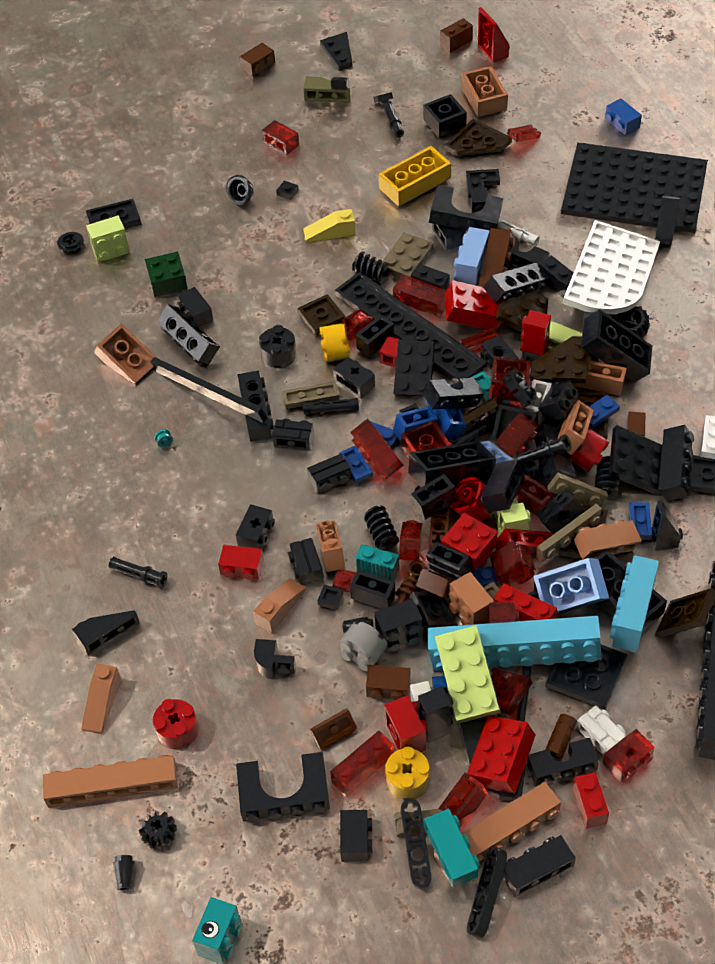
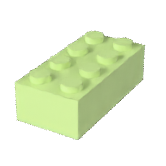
(467, 674)

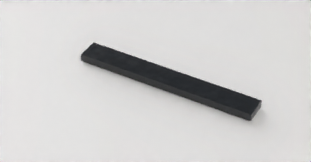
(209, 390)

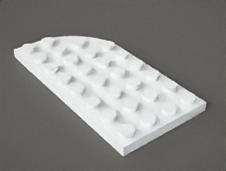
(611, 270)

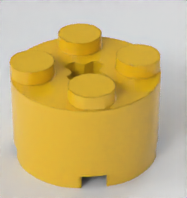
(335, 342)
(407, 773)

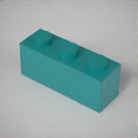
(451, 847)

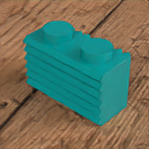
(377, 562)

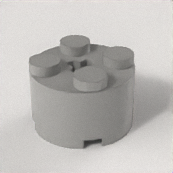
(362, 645)

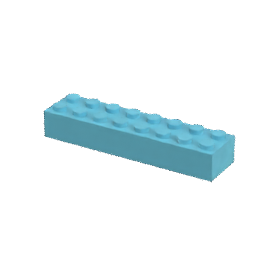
(531, 642)

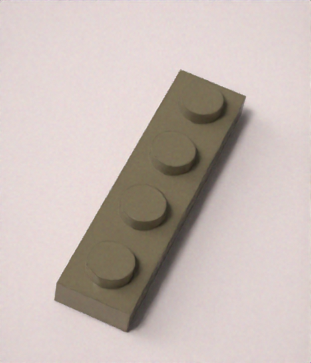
(568, 533)

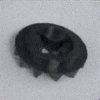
(67, 238)

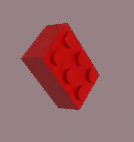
(470, 306)
(502, 753)

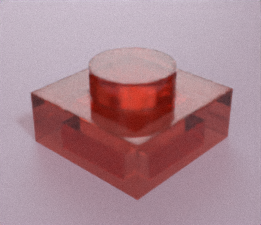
(343, 580)

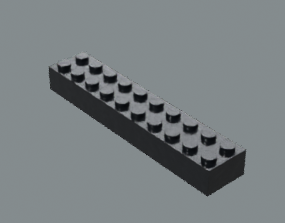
(706, 703)

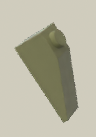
(320, 90)

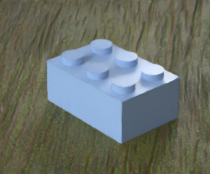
(471, 256)
(572, 585)

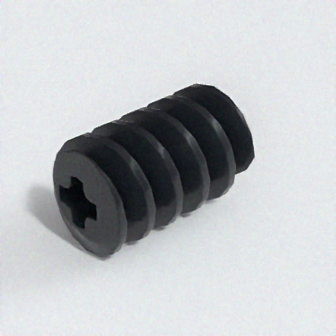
(371, 267)
(604, 480)
(381, 528)

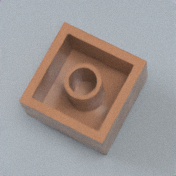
(469, 600)

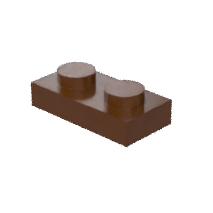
(333, 728)

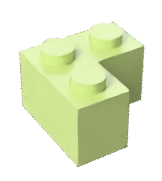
(513, 518)

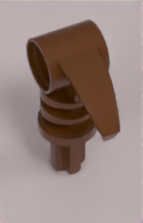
(410, 581)

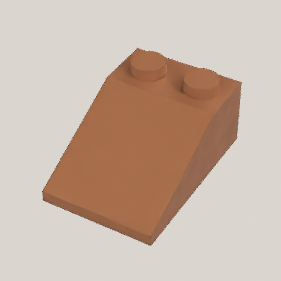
(125, 354)

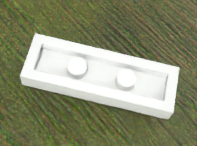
(708, 440)

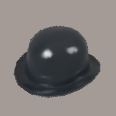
(239, 189)

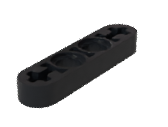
(415, 843)
(486, 892)

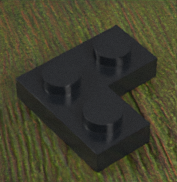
(482, 178)

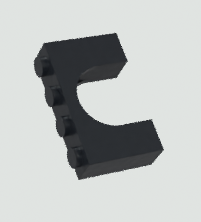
(445, 214)
(310, 797)

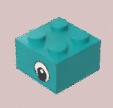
(217, 931)

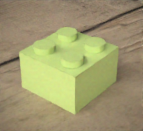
(108, 239)

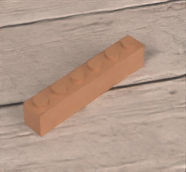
(110, 781)
(511, 822)

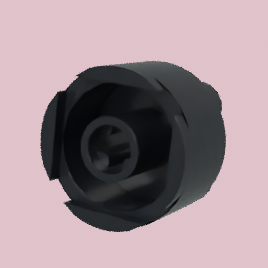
(277, 347)

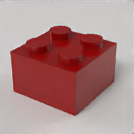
(471, 538)
(405, 724)

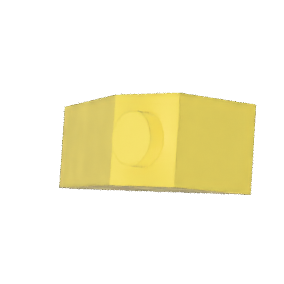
(332, 226)

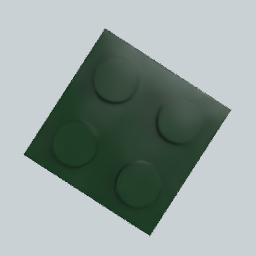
(166, 274)

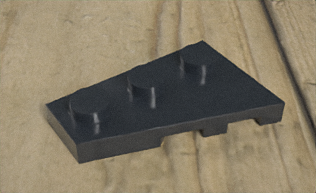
(338, 50)

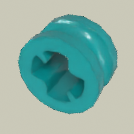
(163, 438)

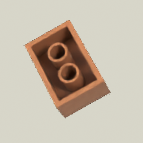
(484, 91)

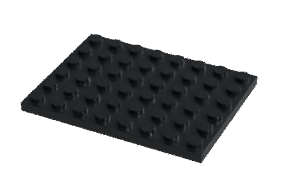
(630, 186)

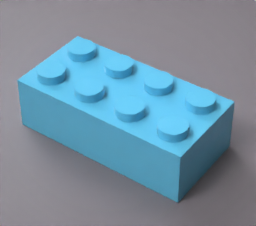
(633, 603)

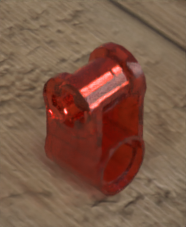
(356, 322)

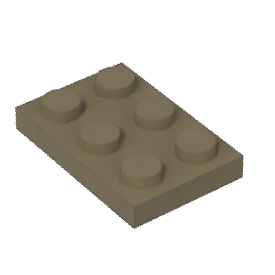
(407, 254)

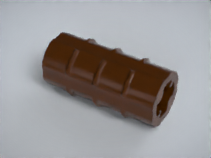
(561, 736)

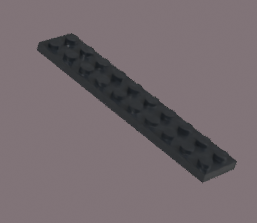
(449, 354)

